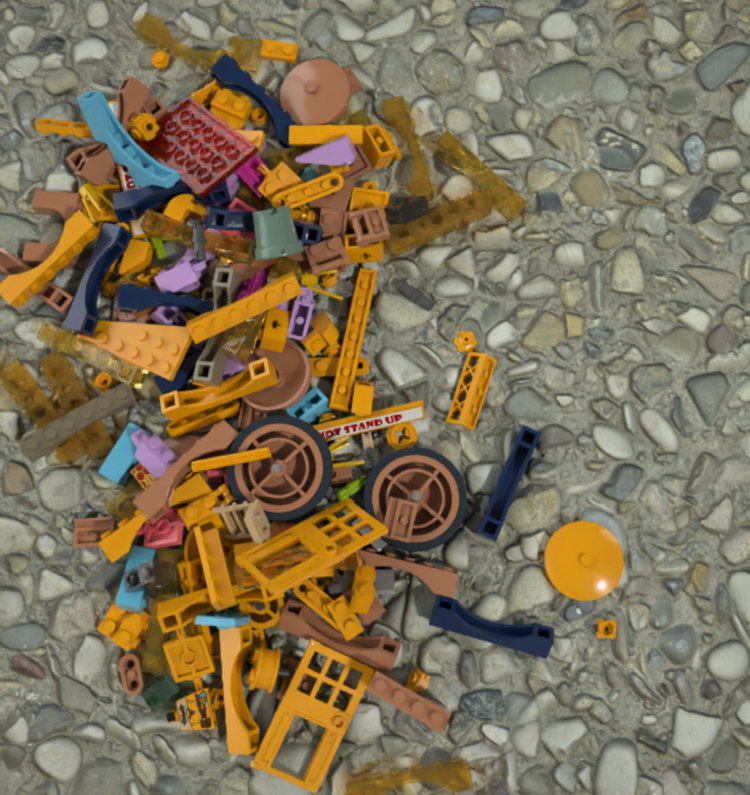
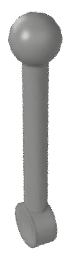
(133, 410)

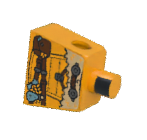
(194, 711)

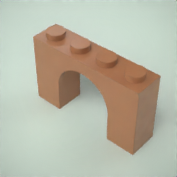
(56, 204)
(423, 709)

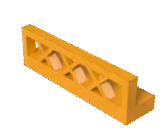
(475, 390)
(215, 568)
(190, 584)

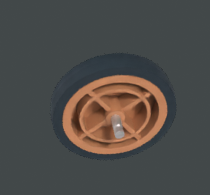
(295, 474)
(421, 478)

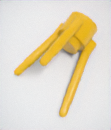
(90, 195)
(310, 281)
(337, 446)

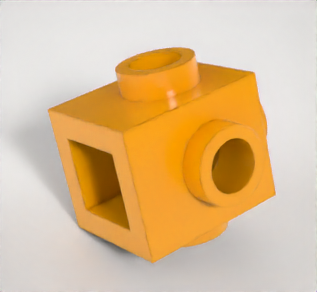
(142, 126)

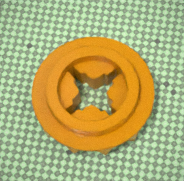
(410, 433)

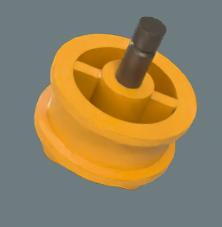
(263, 614)
(265, 669)

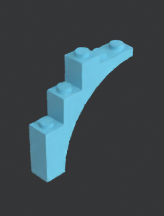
(107, 129)

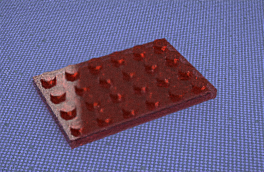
(198, 146)

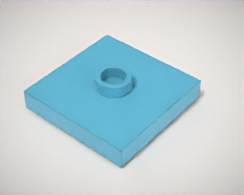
(222, 620)

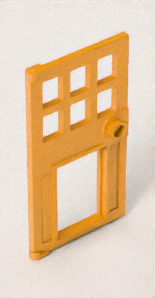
(325, 549)
(315, 710)

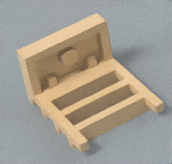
(252, 525)

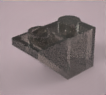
(406, 209)
(148, 576)

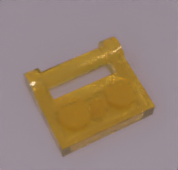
(240, 47)
(129, 509)

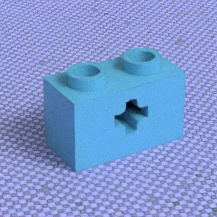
(310, 406)

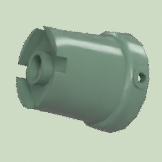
(275, 233)

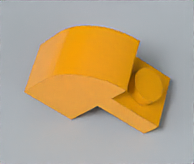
(183, 207)
(323, 334)

